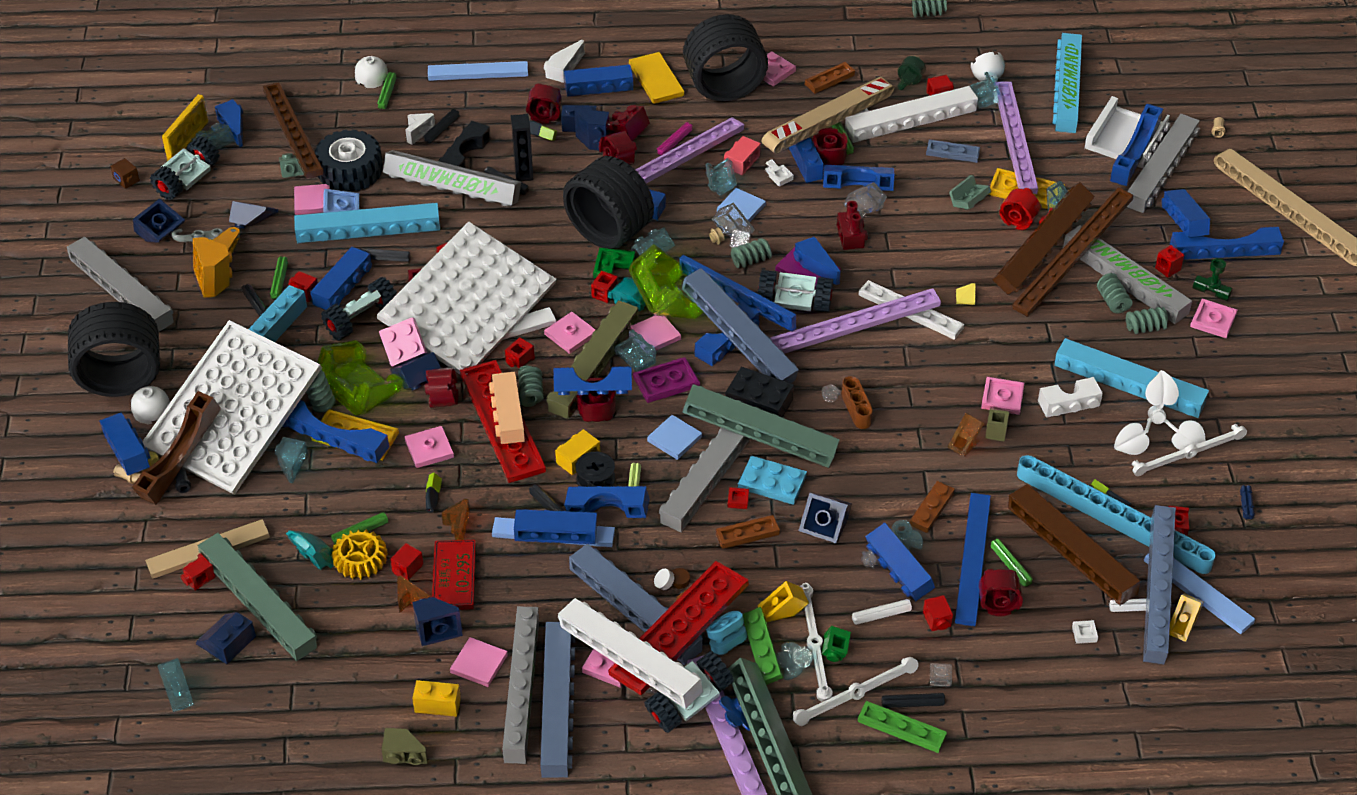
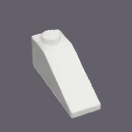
(564, 60)

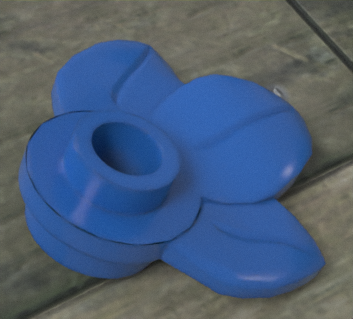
(734, 713)

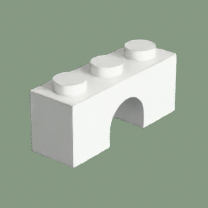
(1056, 402)

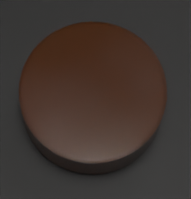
(681, 578)

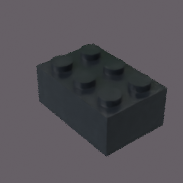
(761, 391)

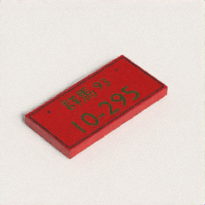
(454, 572)

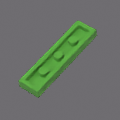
(762, 645)
(902, 726)

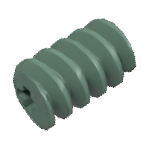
(928, 6)
(750, 251)
(1114, 293)
(1147, 319)
(530, 386)
(320, 394)

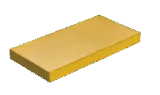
(656, 78)
(185, 127)
(1005, 181)
(348, 422)

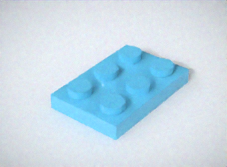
(772, 480)

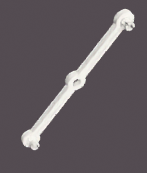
(1190, 451)
(823, 692)
(801, 716)

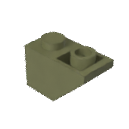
(997, 424)
(402, 747)

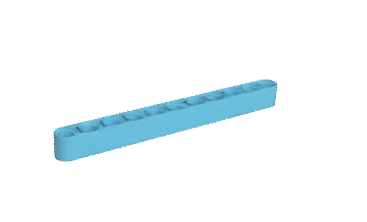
(1109, 511)

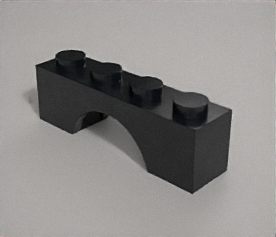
(473, 137)

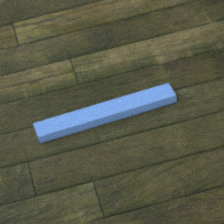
(477, 70)
(505, 529)
(1213, 599)

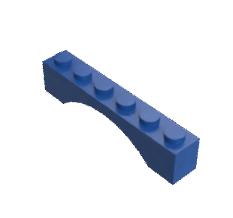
(1128, 161)
(1260, 243)
(364, 443)

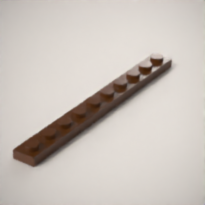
(293, 130)
(1072, 252)

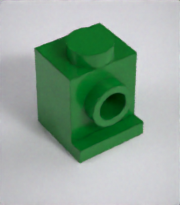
(835, 644)

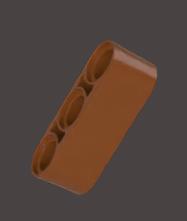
(856, 402)

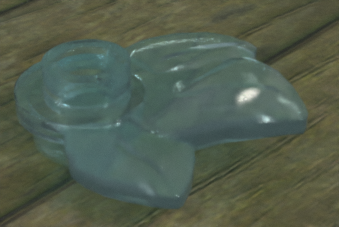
(908, 537)
(790, 659)

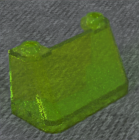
(656, 279)
(352, 380)

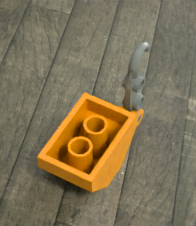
(211, 257)

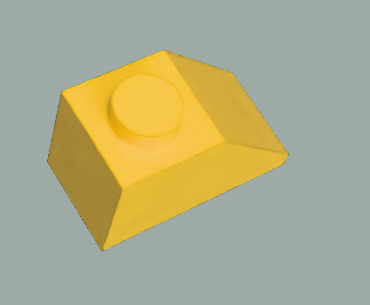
(784, 602)
(1185, 616)

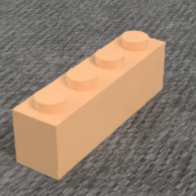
(507, 407)

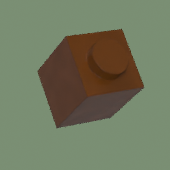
(125, 173)

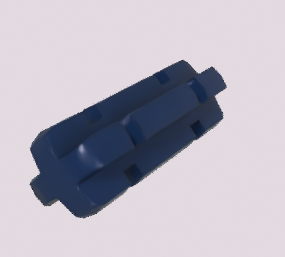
(1247, 502)

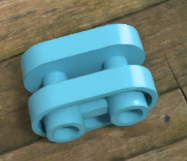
(726, 632)

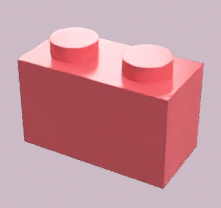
(743, 154)

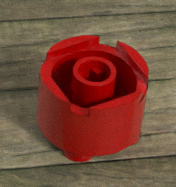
(1020, 208)

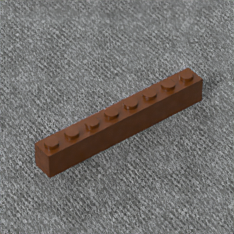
(1043, 238)
(1074, 544)

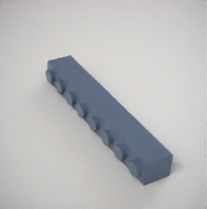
(738, 327)
(1159, 585)
(623, 593)
(557, 702)

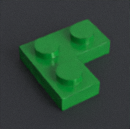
(611, 258)

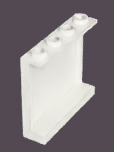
(1115, 129)

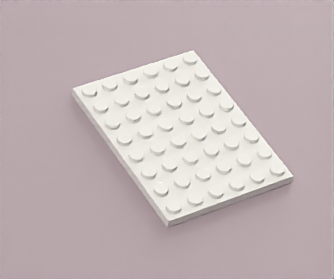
(468, 297)
(257, 391)

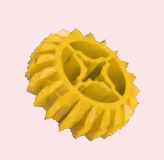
(359, 551)

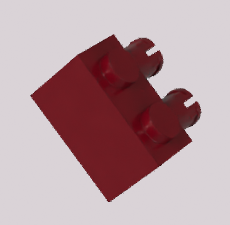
(632, 121)
(850, 227)

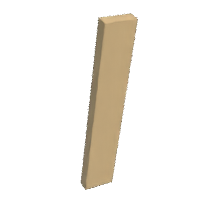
(183, 556)

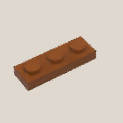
(829, 77)
(932, 506)
(747, 531)

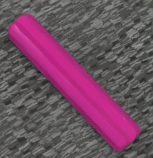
(675, 138)

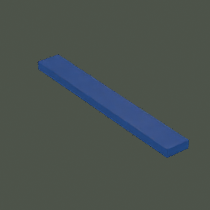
(741, 294)
(972, 559)

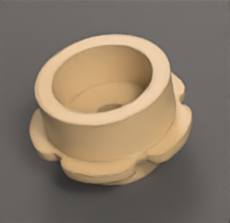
(716, 235)

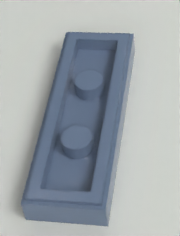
(953, 151)

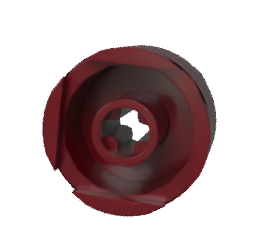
(544, 103)
(618, 146)
(831, 146)
(442, 387)
(596, 406)
(1000, 591)

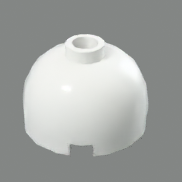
(988, 63)
(371, 72)
(149, 404)

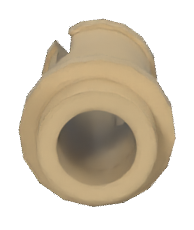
(1218, 129)

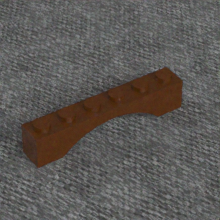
(157, 478)

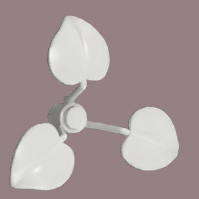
(1158, 392)

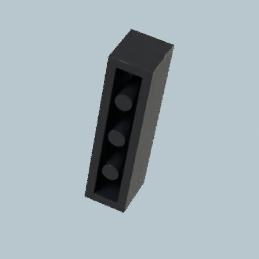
(522, 147)

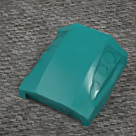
(627, 292)
(313, 547)

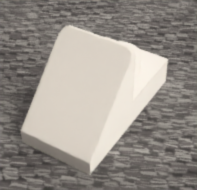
(418, 126)

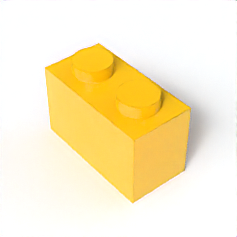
(573, 449)
(436, 698)

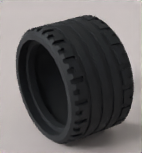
(735, 79)
(608, 202)
(113, 324)

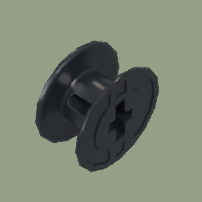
(595, 470)

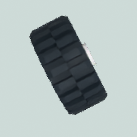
(349, 160)

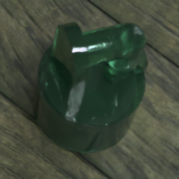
(910, 71)

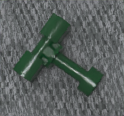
(1214, 283)

